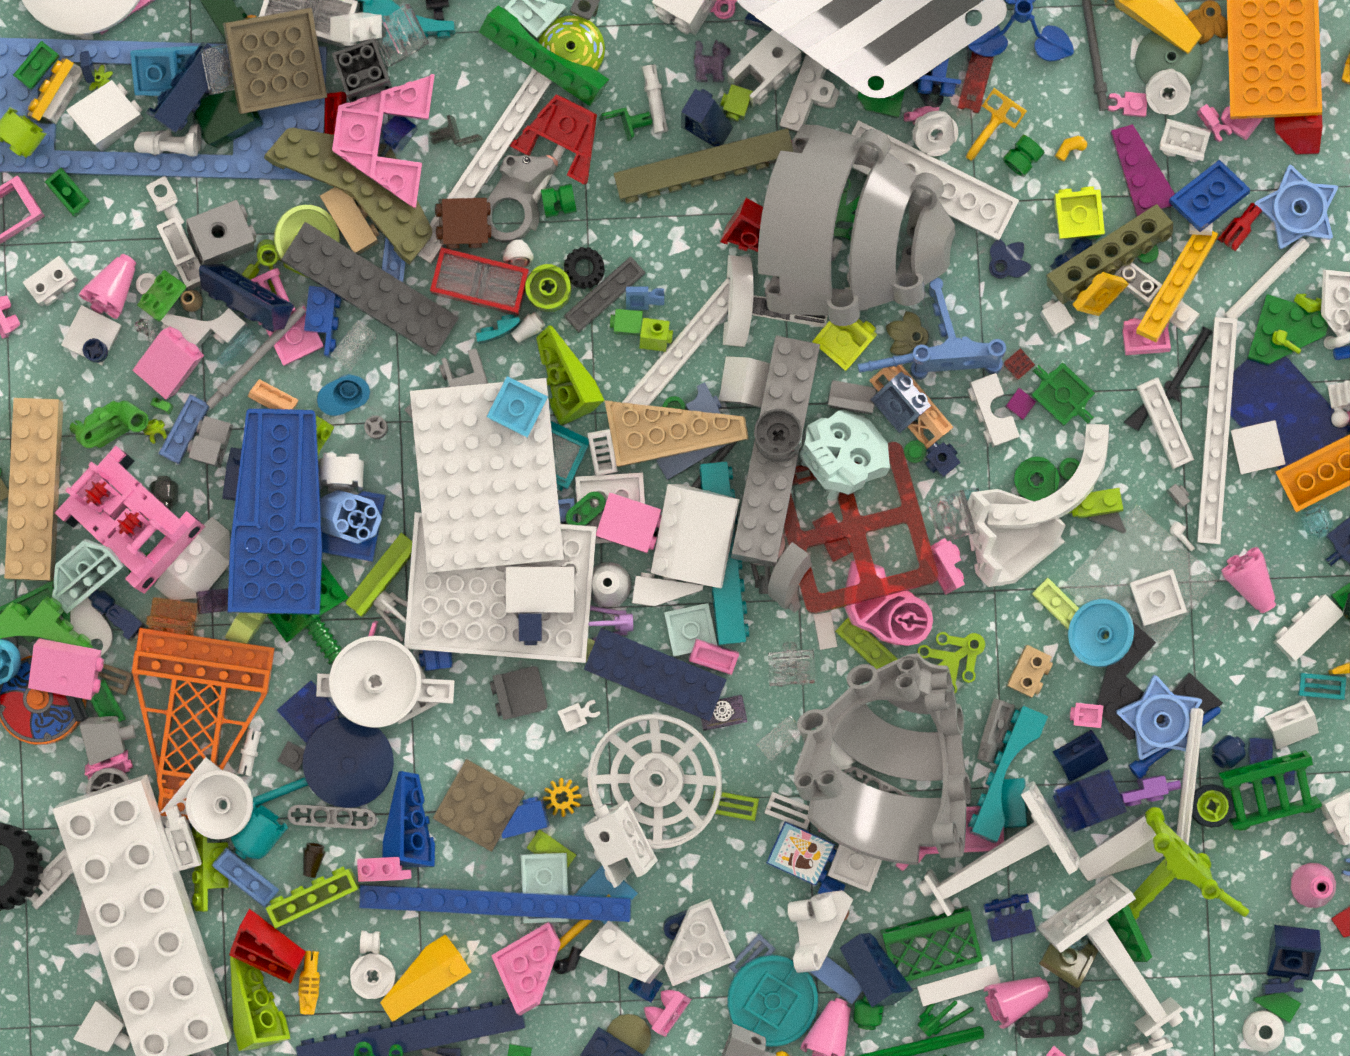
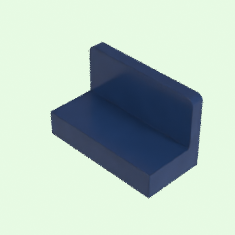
(1081, 755)

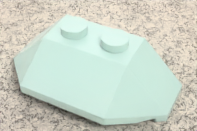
(83, 572)

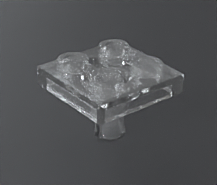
(791, 666)

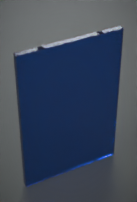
(1284, 395)

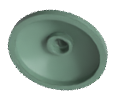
(1152, 58)

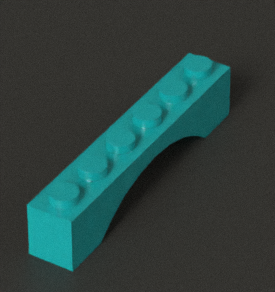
(990, 816)

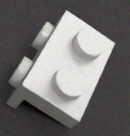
(1184, 140)

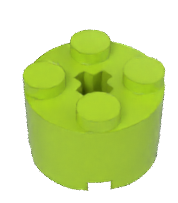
(20, 133)
(540, 298)

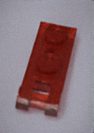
(975, 82)

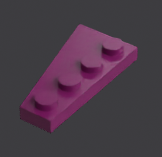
(1141, 173)

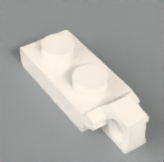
(63, 95)
(181, 840)

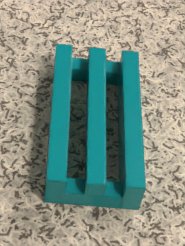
(1302, 685)

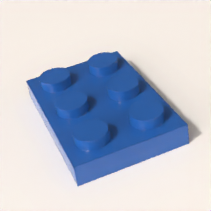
(1209, 195)

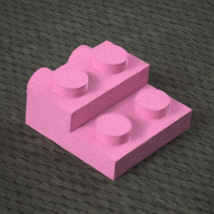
(945, 557)

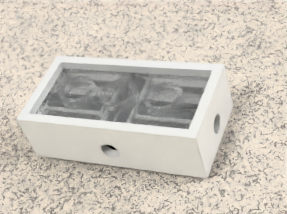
(321, 10)

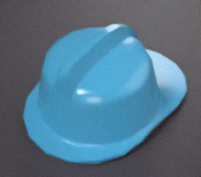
(343, 395)

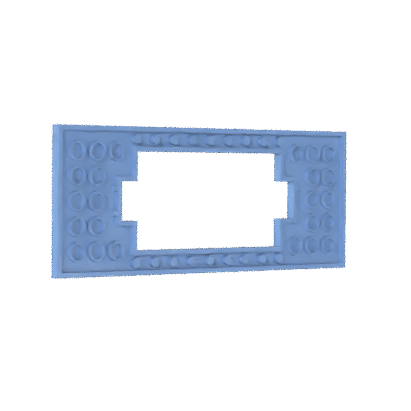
(248, 149)

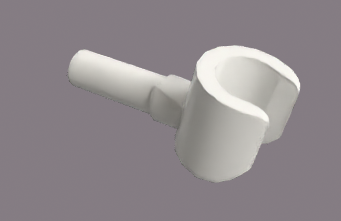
(1177, 530)

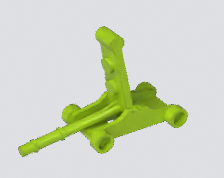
(1180, 863)

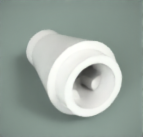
(530, 326)

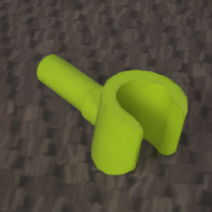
(1279, 338)

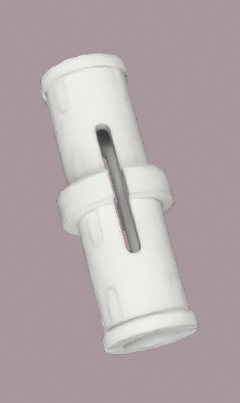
(249, 752)

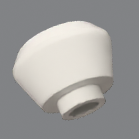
(518, 254)

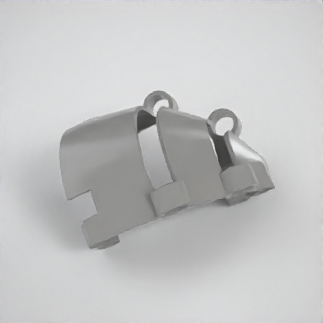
(802, 217)
(874, 820)

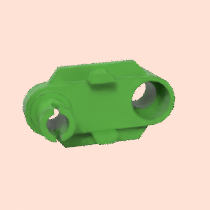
(109, 423)

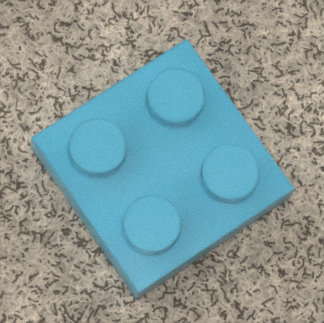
(517, 406)

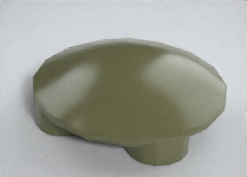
(631, 1031)

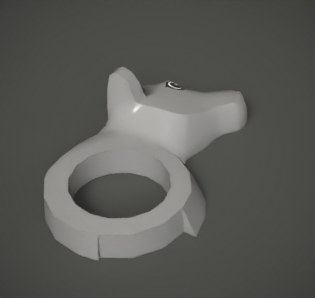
(518, 181)

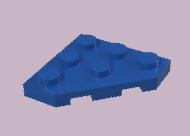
(345, 548)

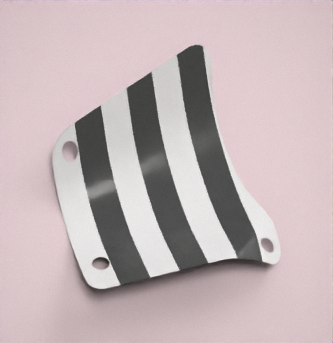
(878, 36)

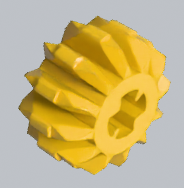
(560, 789)

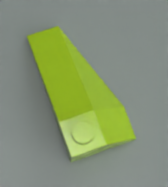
(571, 385)

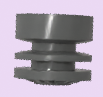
(778, 422)

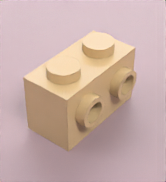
(1029, 671)

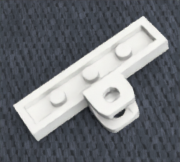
(807, 90)

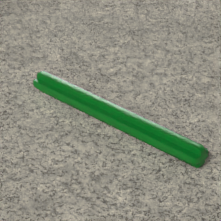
(932, 1043)

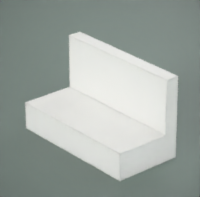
(1292, 724)

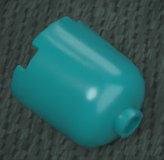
(259, 834)

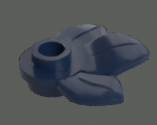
(1010, 258)

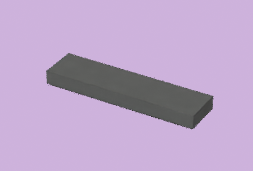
(604, 294)

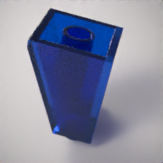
(1089, 800)

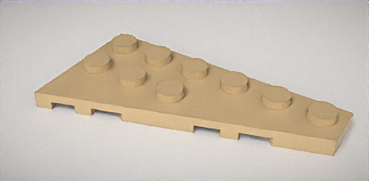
(657, 432)

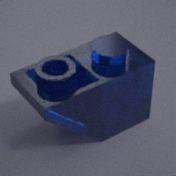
(398, 132)

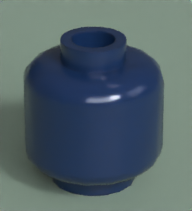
(1228, 751)

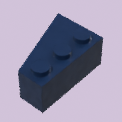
(875, 971)

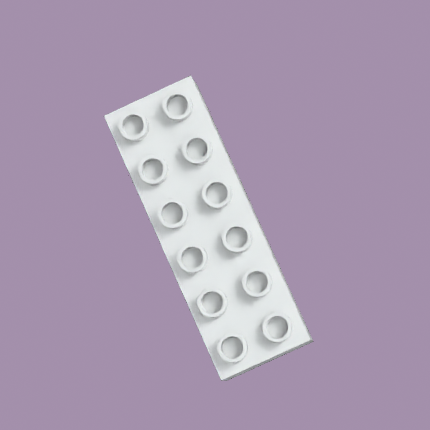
(143, 920)

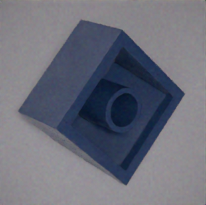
(1293, 952)

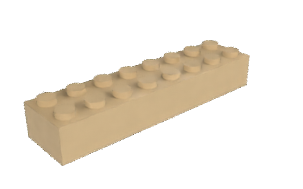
(33, 489)

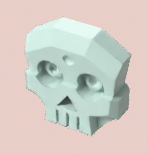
(834, 459)

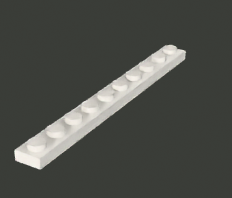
(493, 149)
(1217, 430)

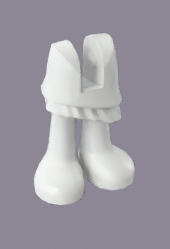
(161, 141)

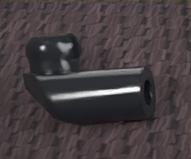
(568, 964)

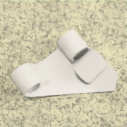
(818, 926)

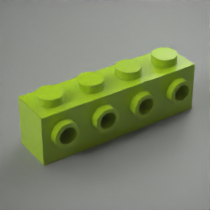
(312, 898)

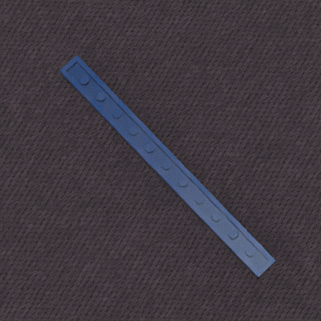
(495, 903)

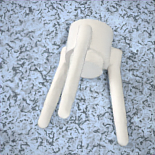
(386, 603)

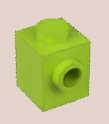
(736, 102)
(655, 334)

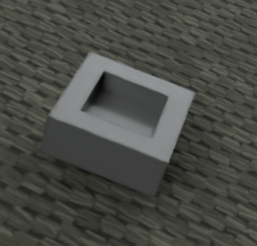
(292, 756)

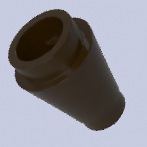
(312, 859)

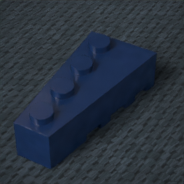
(705, 118)

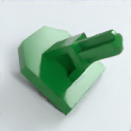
(886, 106)

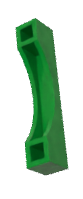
(509, 34)

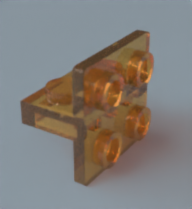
(172, 616)

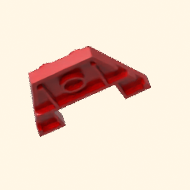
(566, 126)

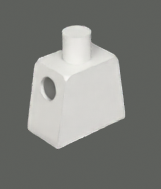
(103, 1029)

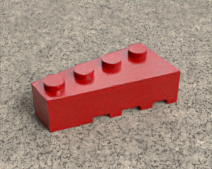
(744, 226)

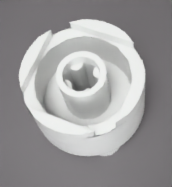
(341, 472)

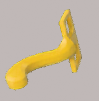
(998, 117)

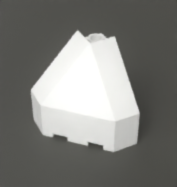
(1008, 553)

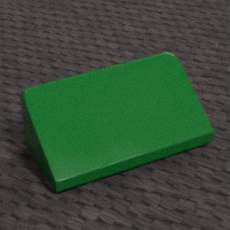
(67, 192)

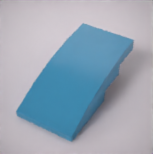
(157, 67)

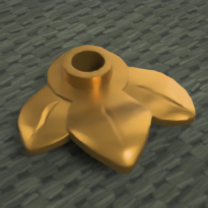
(1209, 25)

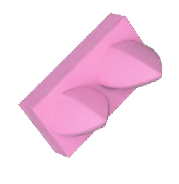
(665, 1019)

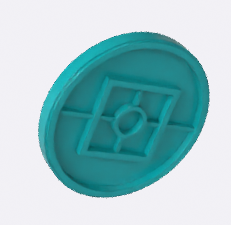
(773, 999)

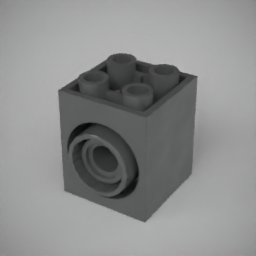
(362, 70)

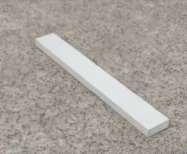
(681, 348)

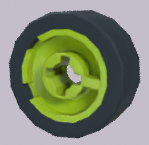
(1223, 806)

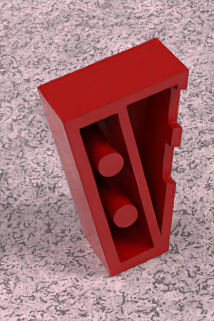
(266, 948)

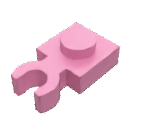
(1132, 104)

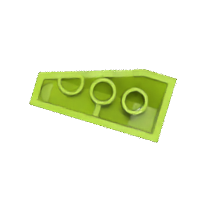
(255, 1015)

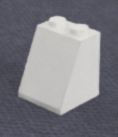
(106, 114)

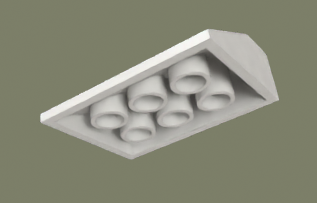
(694, 535)

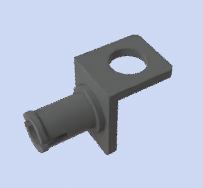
(585, 8)

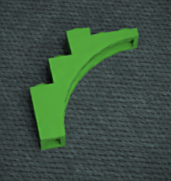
(42, 623)

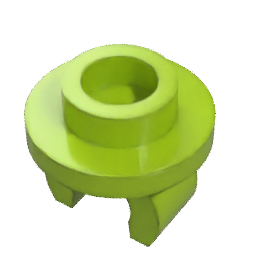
(155, 426)

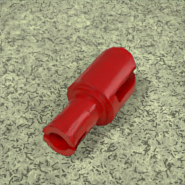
(1239, 228)

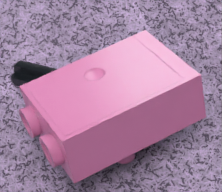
(66, 671)

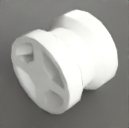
(370, 942)

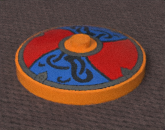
(34, 714)

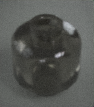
(165, 491)

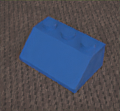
(527, 818)

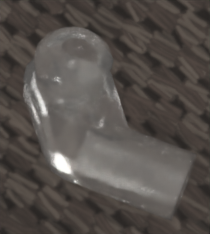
(147, 328)

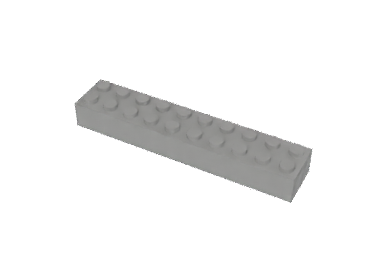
(771, 482)

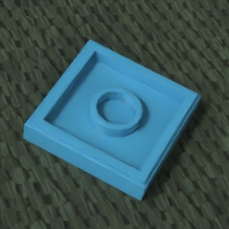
(600, 886)

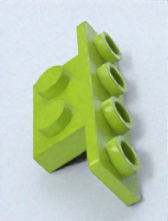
(205, 875)

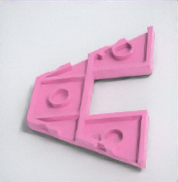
(359, 135)

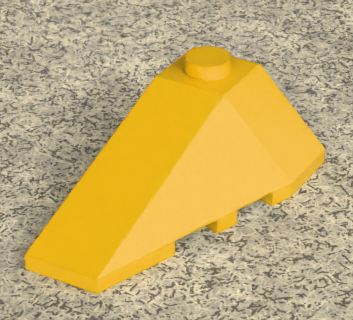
(1164, 19)

